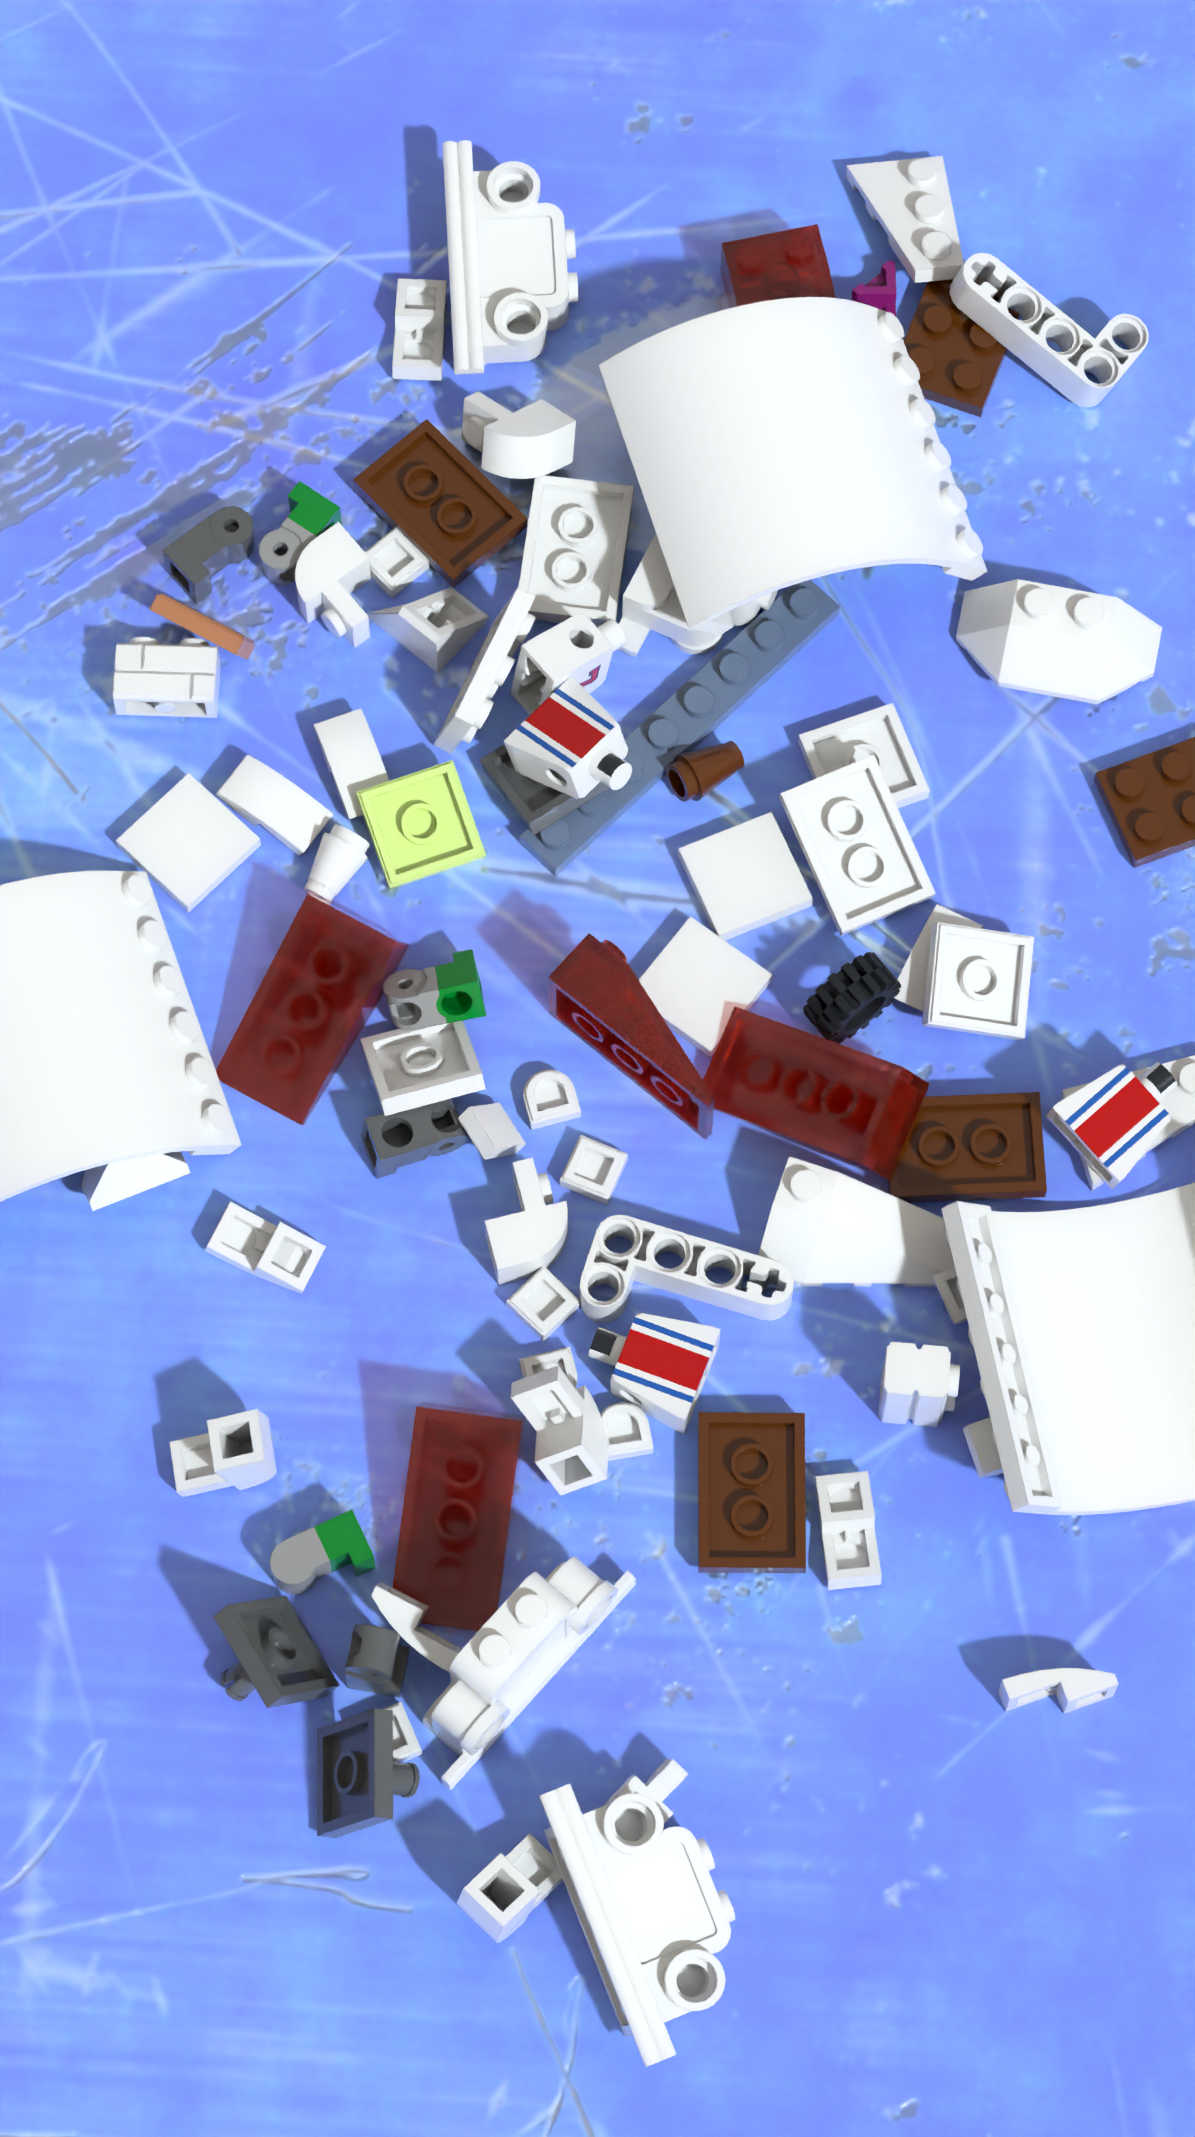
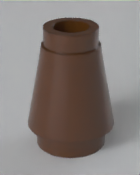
(702, 770)

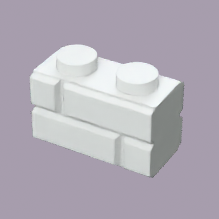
(166, 678)
(917, 1384)

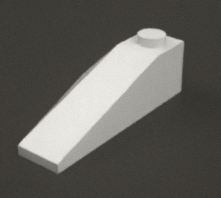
(851, 1232)

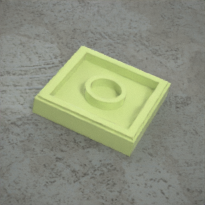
(420, 825)

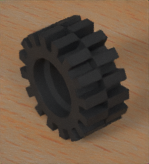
(852, 998)

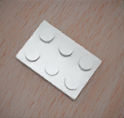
(575, 548)
(487, 672)
(857, 845)

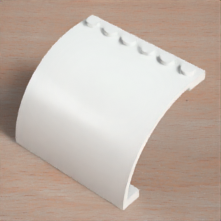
(786, 452)
(97, 1033)
(1085, 1348)

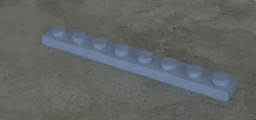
(691, 716)

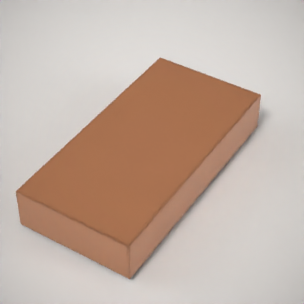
(203, 626)

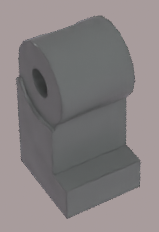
(208, 548)
(411, 1136)
(376, 1661)

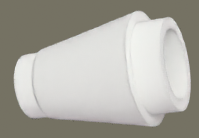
(336, 862)

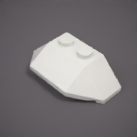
(1057, 640)

